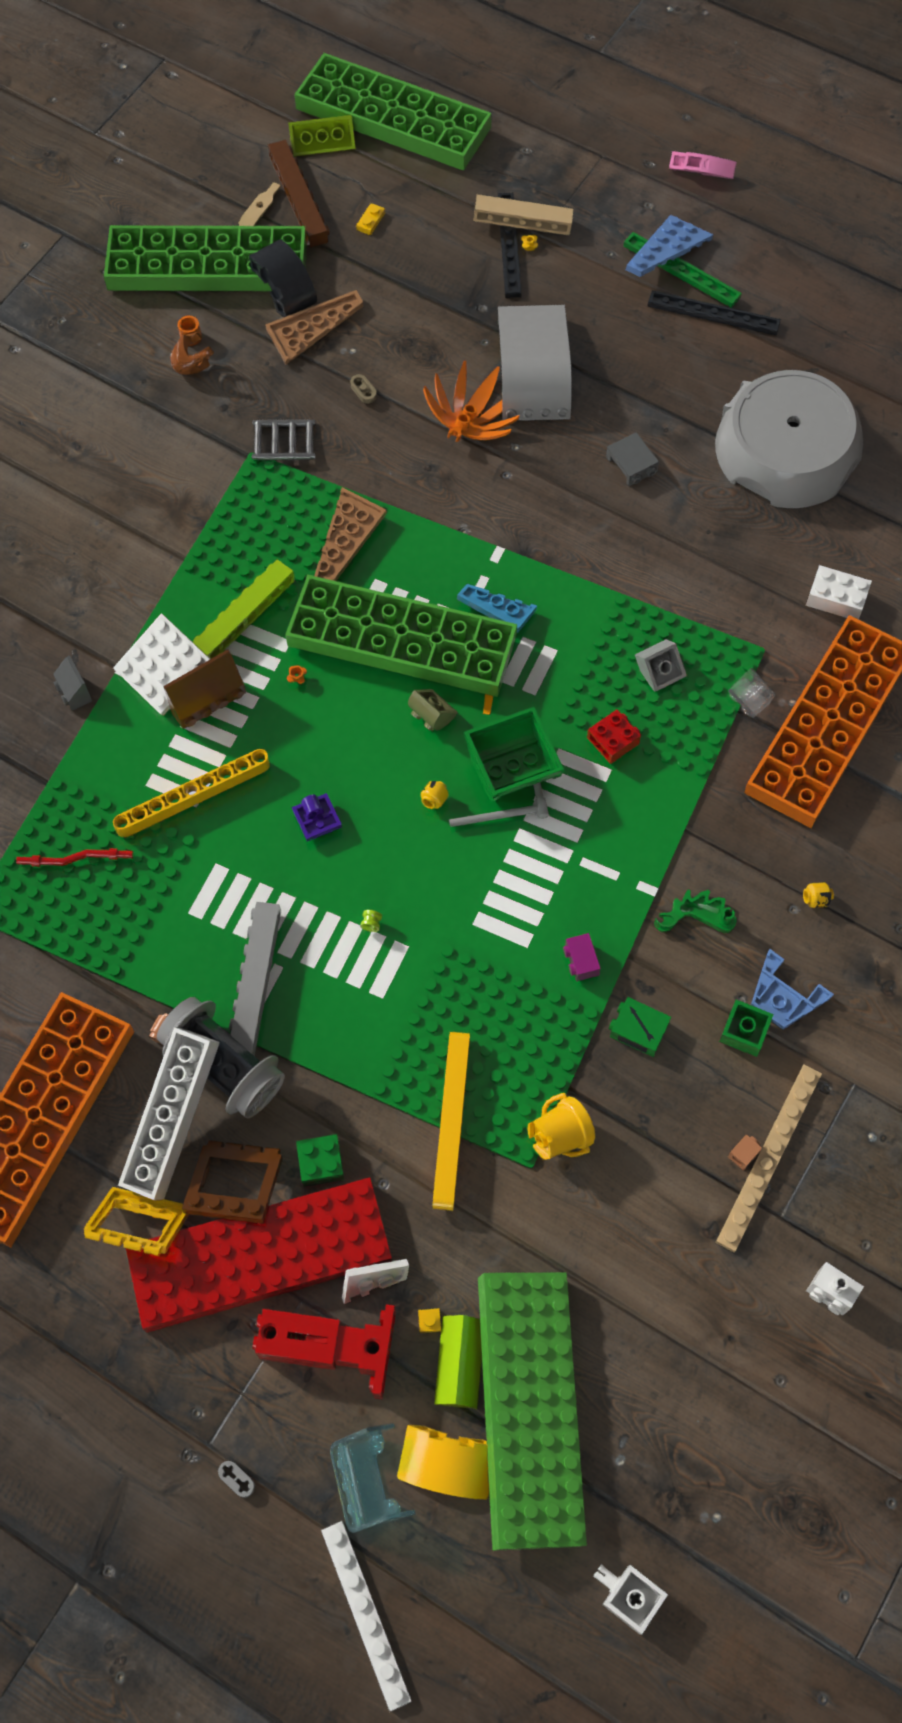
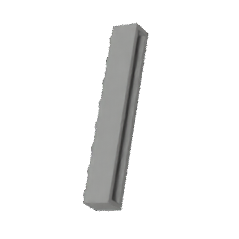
(255, 974)

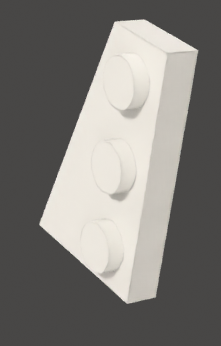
(366, 1278)

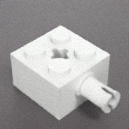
(834, 1289)
(621, 1588)

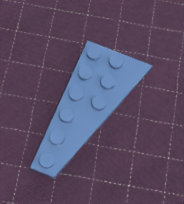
(668, 242)

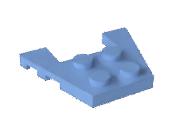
(782, 1000)

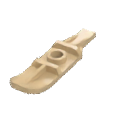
(254, 213)

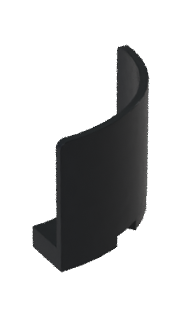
(286, 277)

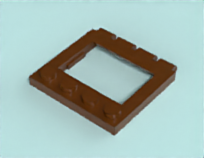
(227, 1206)

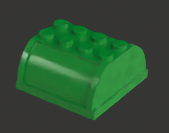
(512, 753)

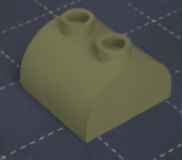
(431, 708)

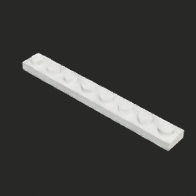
(366, 1616)

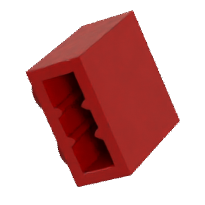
(614, 736)

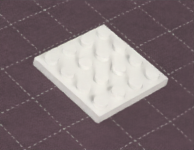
(158, 659)

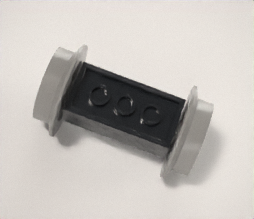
(234, 1069)

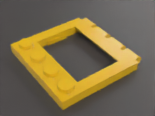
(136, 1203)

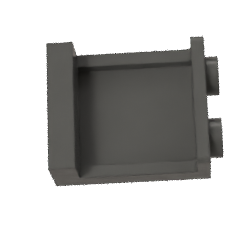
(633, 458)

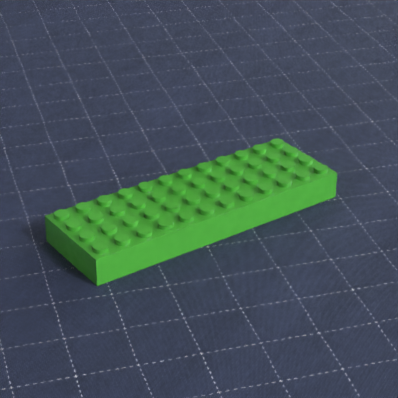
(394, 111)
(192, 256)
(402, 635)
(530, 1412)

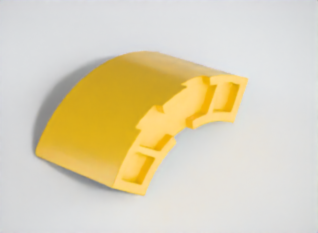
(445, 1463)

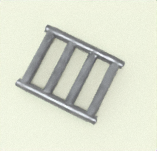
(275, 455)

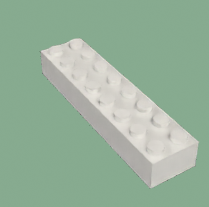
(168, 1114)

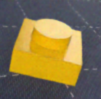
(429, 1320)

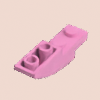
(702, 164)

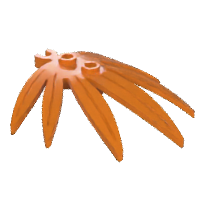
(465, 421)

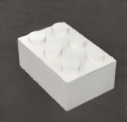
(838, 592)

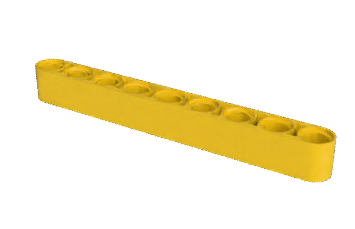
(182, 793)
(451, 1121)

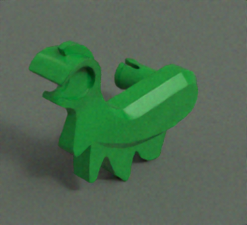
(708, 911)

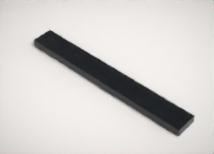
(510, 257)
(714, 312)

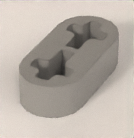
(232, 1483)

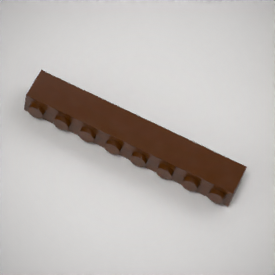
(297, 193)

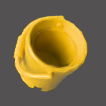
(562, 1129)

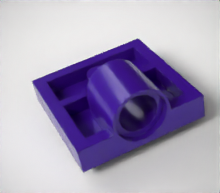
(316, 816)

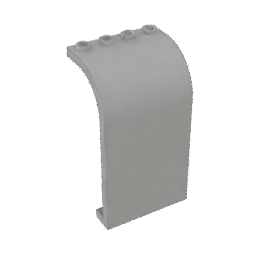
(535, 362)

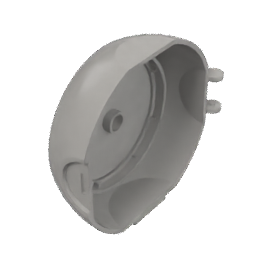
(786, 462)

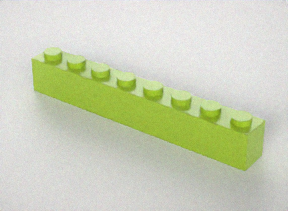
(245, 609)

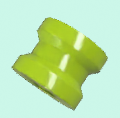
(371, 920)

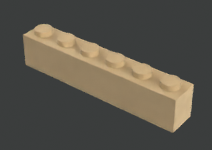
(523, 214)

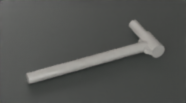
(539, 808)

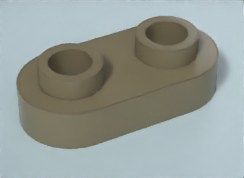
(364, 390)

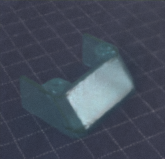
(361, 1482)

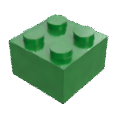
(746, 1028)
(320, 1160)

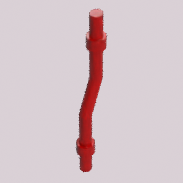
(37, 860)

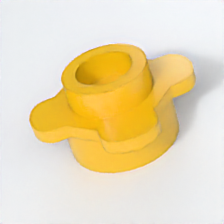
(529, 242)

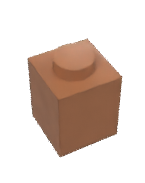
(745, 1151)

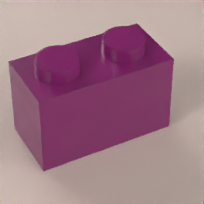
(582, 957)

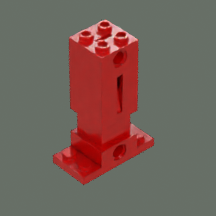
(327, 1343)

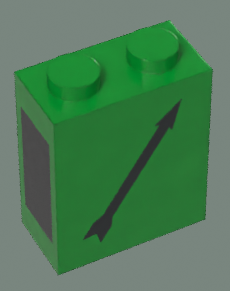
(639, 1026)

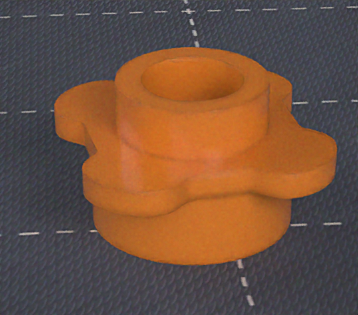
(293, 670)

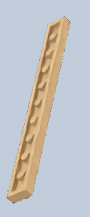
(768, 1158)

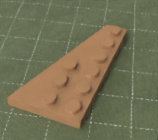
(303, 329)
(348, 531)

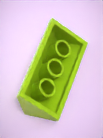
(321, 135)
(459, 1362)

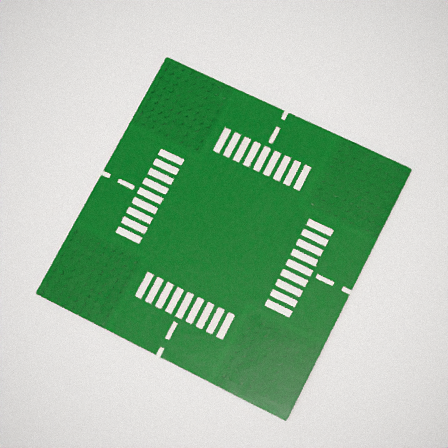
(465, 909)

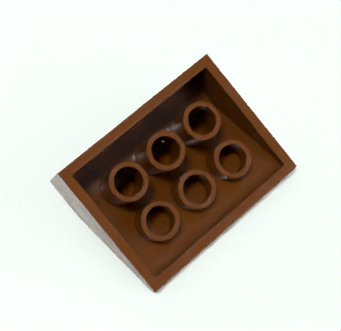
(204, 689)

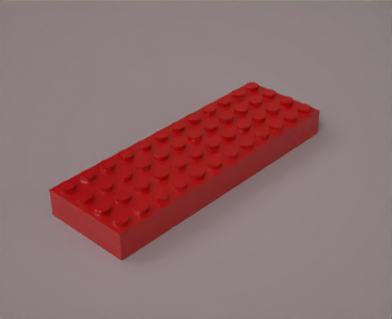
(246, 1262)

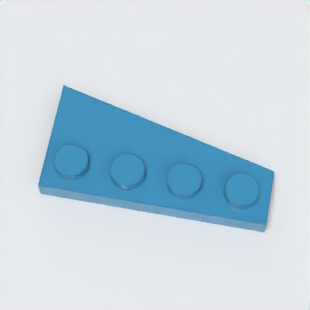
(496, 605)

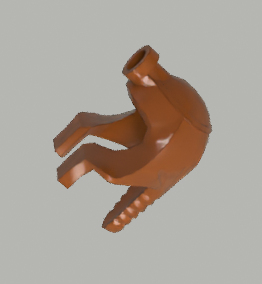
(189, 364)

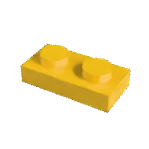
(370, 219)

